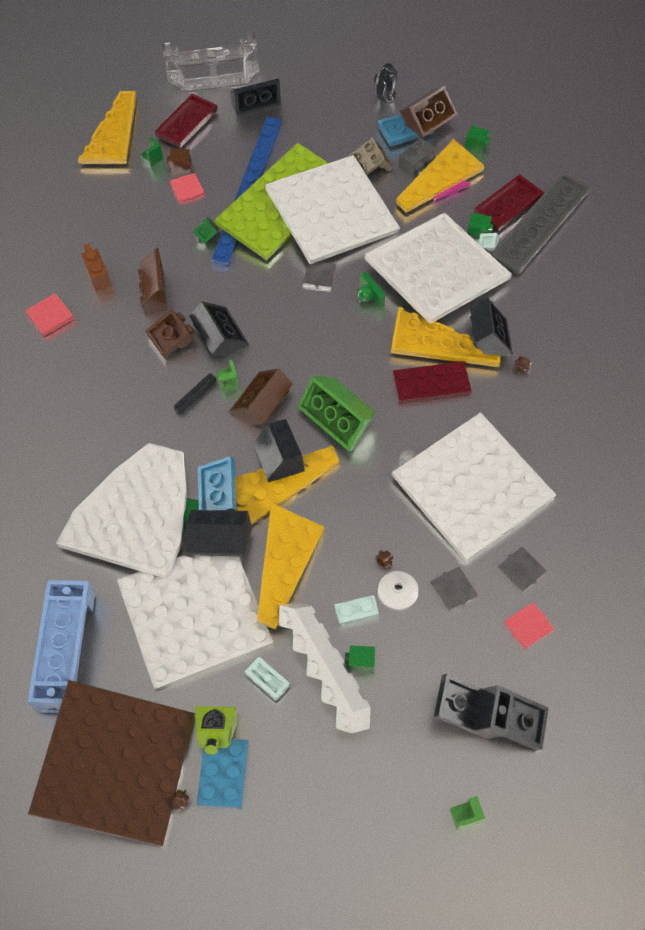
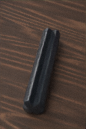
(194, 393)

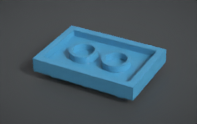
(396, 131)
(217, 485)
(223, 776)

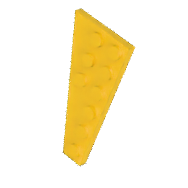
(113, 135)
(446, 170)
(436, 341)
(256, 494)
(287, 553)

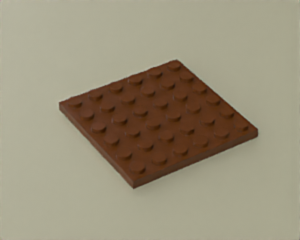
(112, 764)

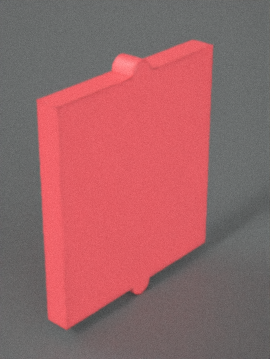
(187, 187)
(529, 625)

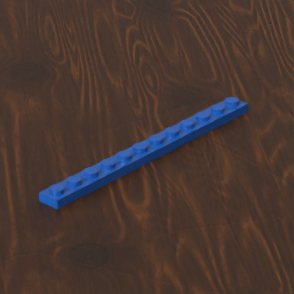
(255, 169)

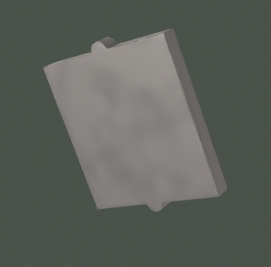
(319, 274)
(522, 569)
(454, 589)

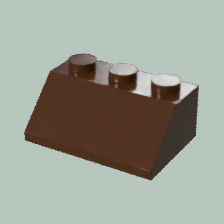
(429, 112)
(152, 283)
(262, 397)

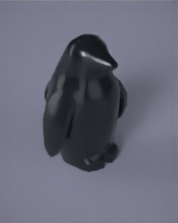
(386, 83)

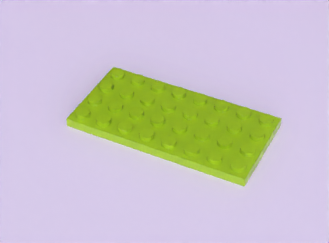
(254, 216)

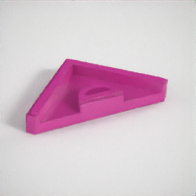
(452, 190)

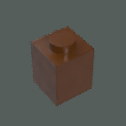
(179, 161)

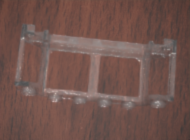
(211, 57)

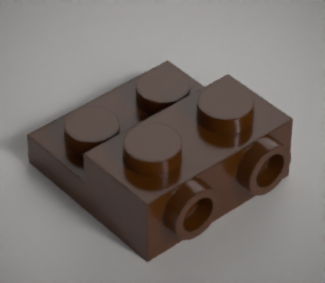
(170, 333)

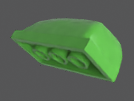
(336, 410)

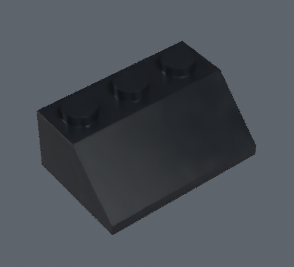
(256, 97)
(218, 329)
(490, 329)
(278, 451)
(217, 533)

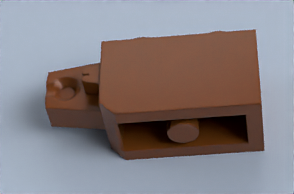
(95, 268)

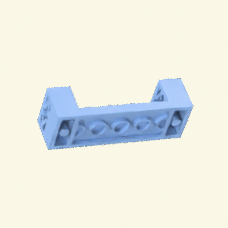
(59, 642)

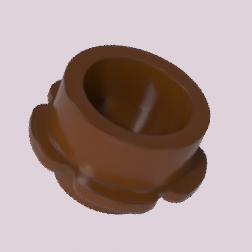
(522, 364)
(384, 559)
(180, 800)

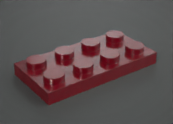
(186, 120)
(509, 201)
(431, 382)

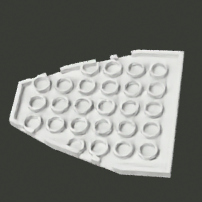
(134, 513)

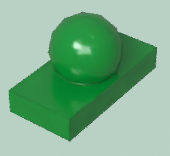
(370, 291)

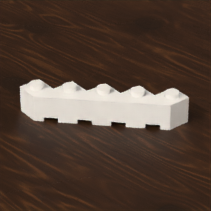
(326, 665)

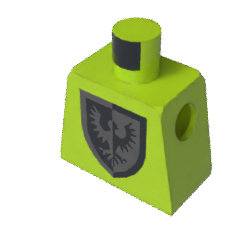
(215, 727)

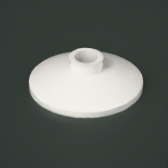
(396, 598)

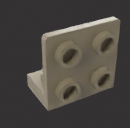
(371, 156)

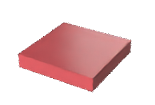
(49, 314)

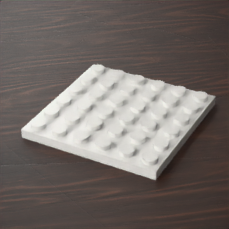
(332, 209)
(437, 267)
(473, 486)
(193, 617)

